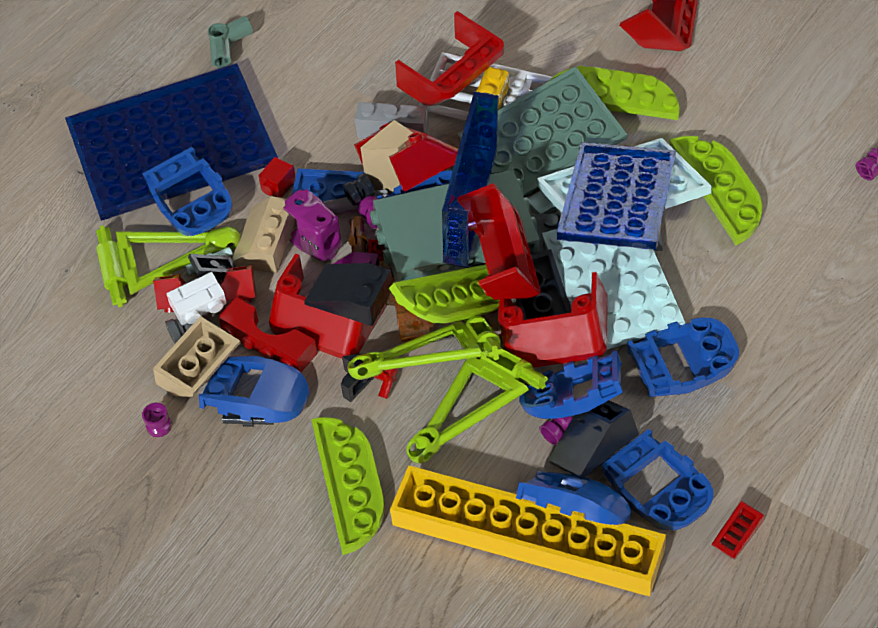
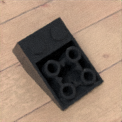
(593, 438)

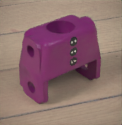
(317, 228)

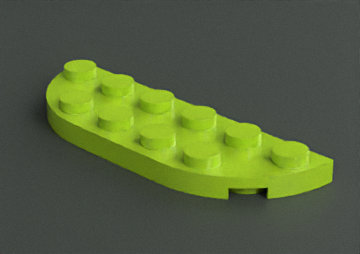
(631, 92)
(732, 192)
(446, 295)
(350, 482)

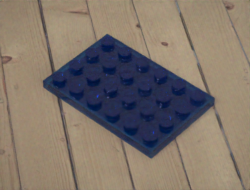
(617, 196)

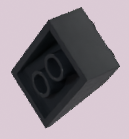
(351, 291)
(552, 297)

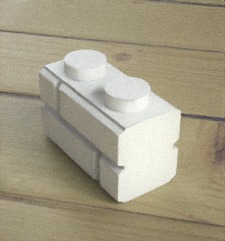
(197, 299)

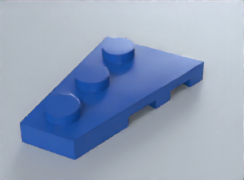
(323, 183)

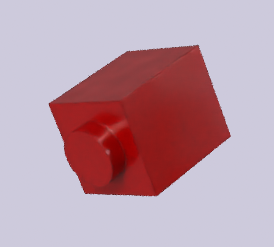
(277, 178)

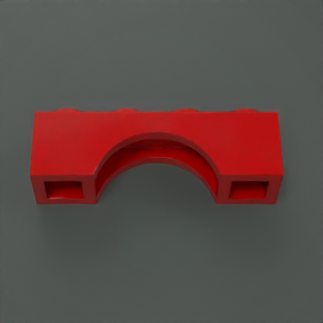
(237, 283)
(289, 348)

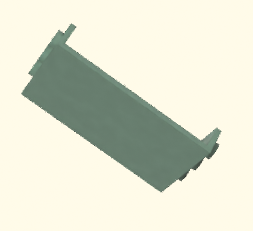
(412, 228)

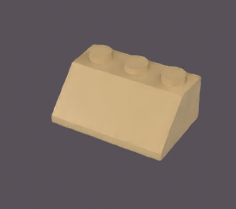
(377, 152)
(265, 236)
(194, 358)

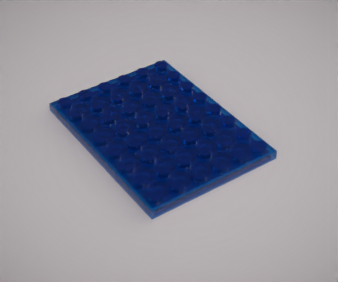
(144, 130)

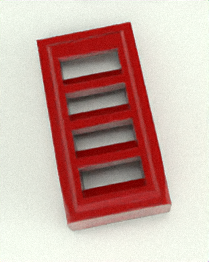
(749, 512)

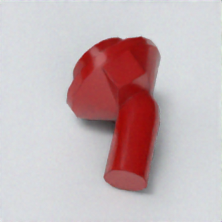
(388, 378)

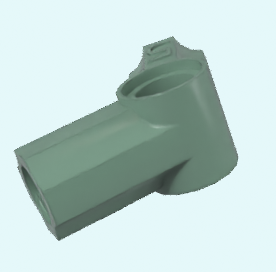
(222, 36)

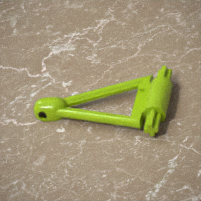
(119, 265)
(473, 337)
(507, 373)

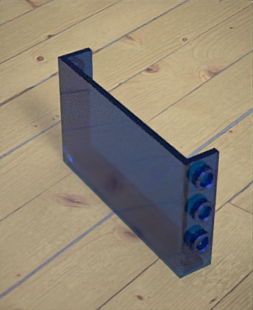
(470, 172)

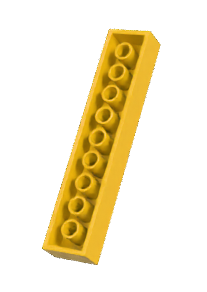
(527, 532)

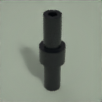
(235, 419)

